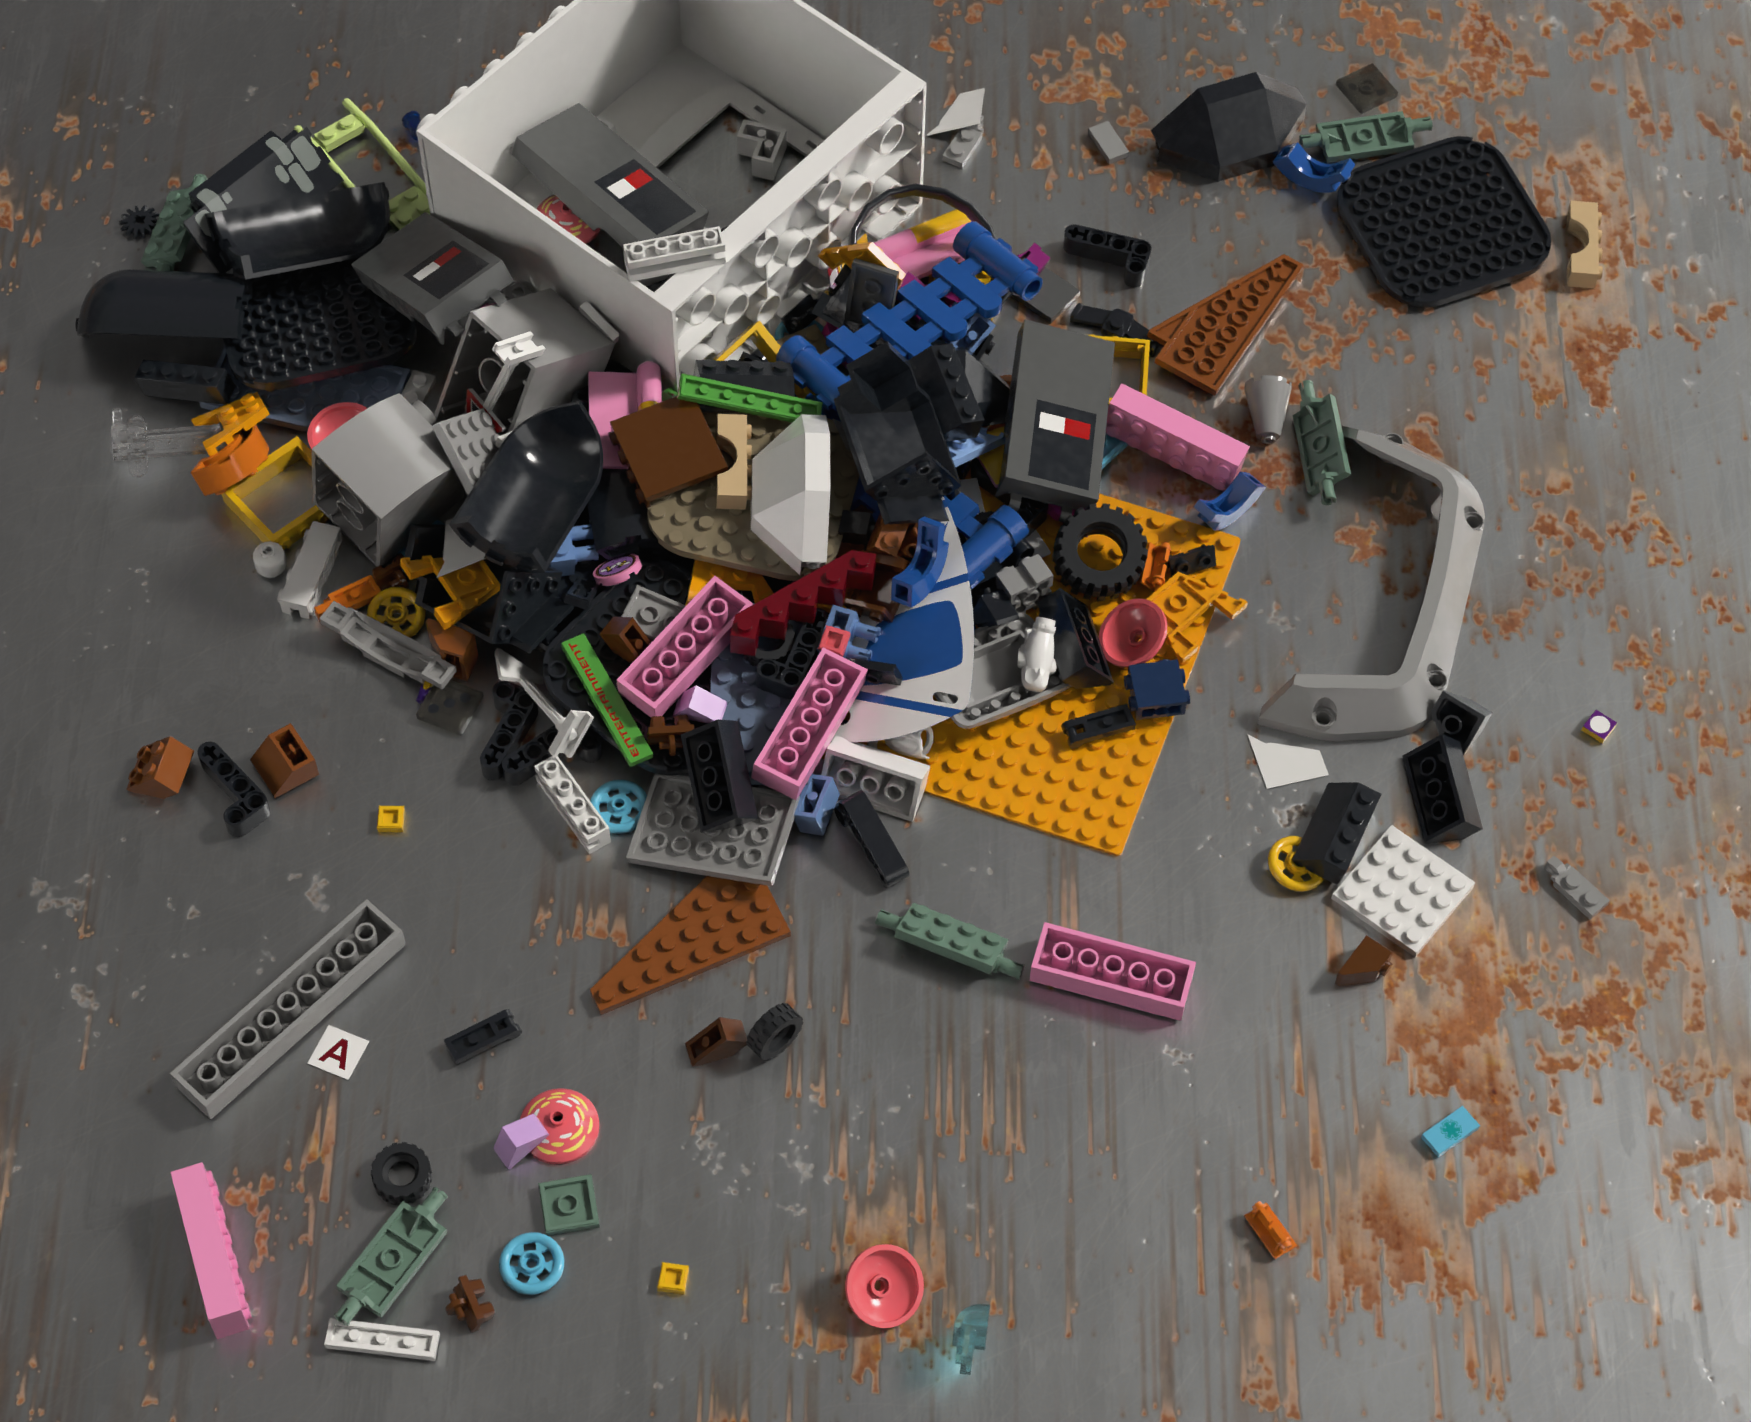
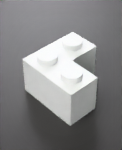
(765, 146)

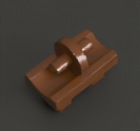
(391, 575)
(668, 736)
(465, 1303)

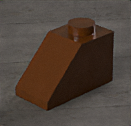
(625, 638)
(1365, 964)
(716, 1041)

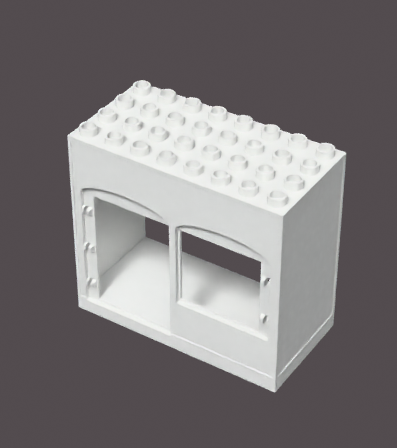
(661, 79)

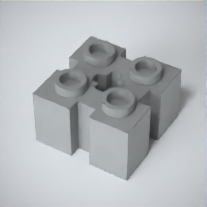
(1026, 583)

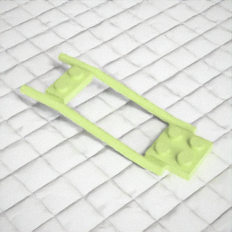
(403, 207)

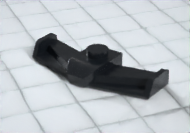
(1113, 323)

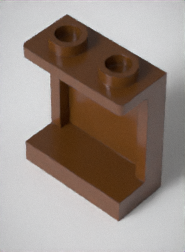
(877, 602)

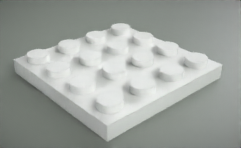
(1403, 890)

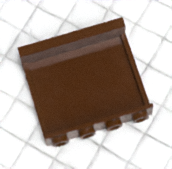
(666, 448)

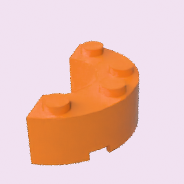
(232, 462)

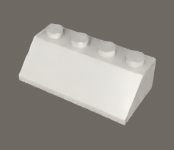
(888, 780)

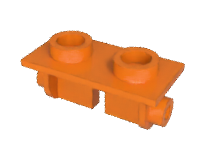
(1155, 567)
(1270, 1230)

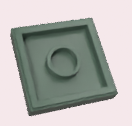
(568, 1205)

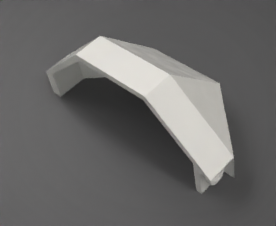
(794, 493)

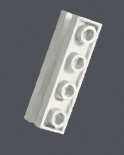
(674, 253)
(310, 569)
(572, 804)

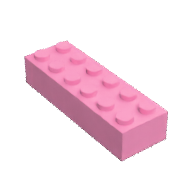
(1175, 438)
(682, 649)
(809, 724)
(1112, 971)
(211, 1250)

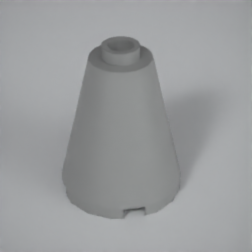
(1268, 405)

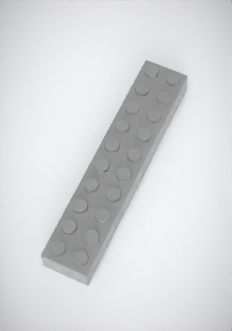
(288, 1009)

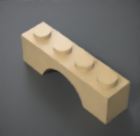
(1583, 223)
(732, 485)

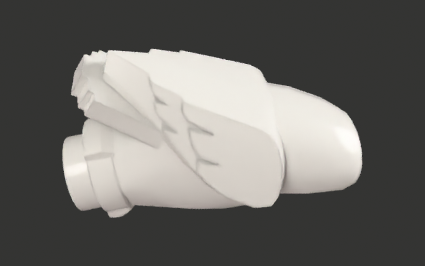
(1037, 655)

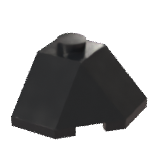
(992, 608)
(1459, 718)

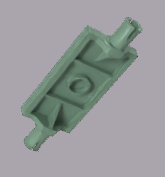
(1365, 136)
(170, 236)
(1320, 443)
(952, 939)
(392, 1258)

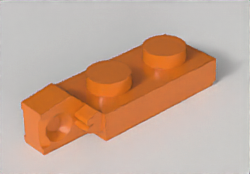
(351, 596)

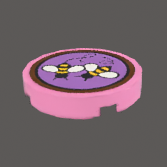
(617, 570)

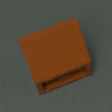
(894, 539)
(454, 647)
(284, 761)
(160, 768)

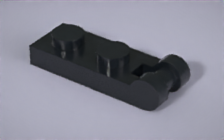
(1098, 725)
(482, 1036)

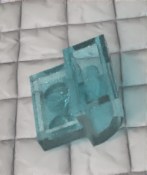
(970, 1334)

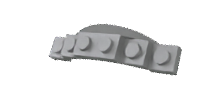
(387, 646)

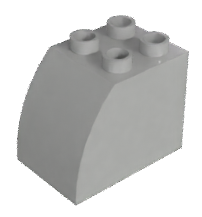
(538, 383)
(384, 476)

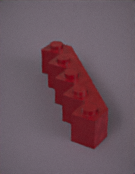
(801, 599)

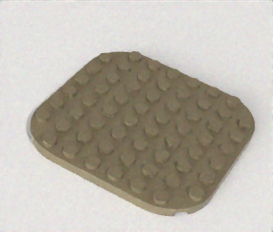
(694, 528)

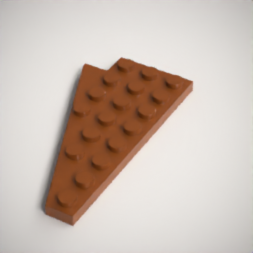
(1216, 332)
(703, 931)

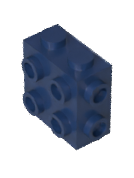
(1156, 689)

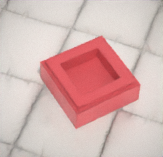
(834, 640)

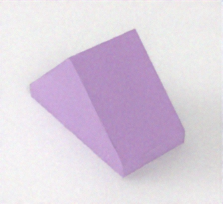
(700, 705)
(519, 1139)

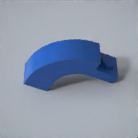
(1310, 173)
(1231, 503)
(926, 566)

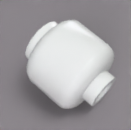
(269, 559)

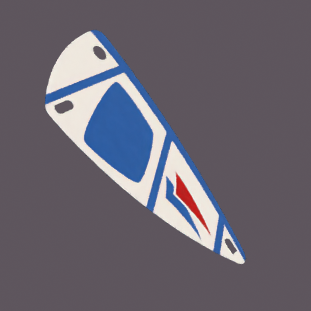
(932, 652)

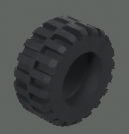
(1113, 525)

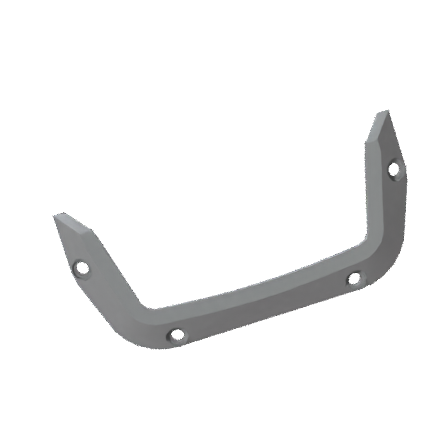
(1399, 702)

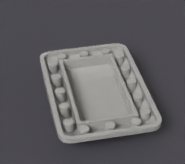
(996, 677)

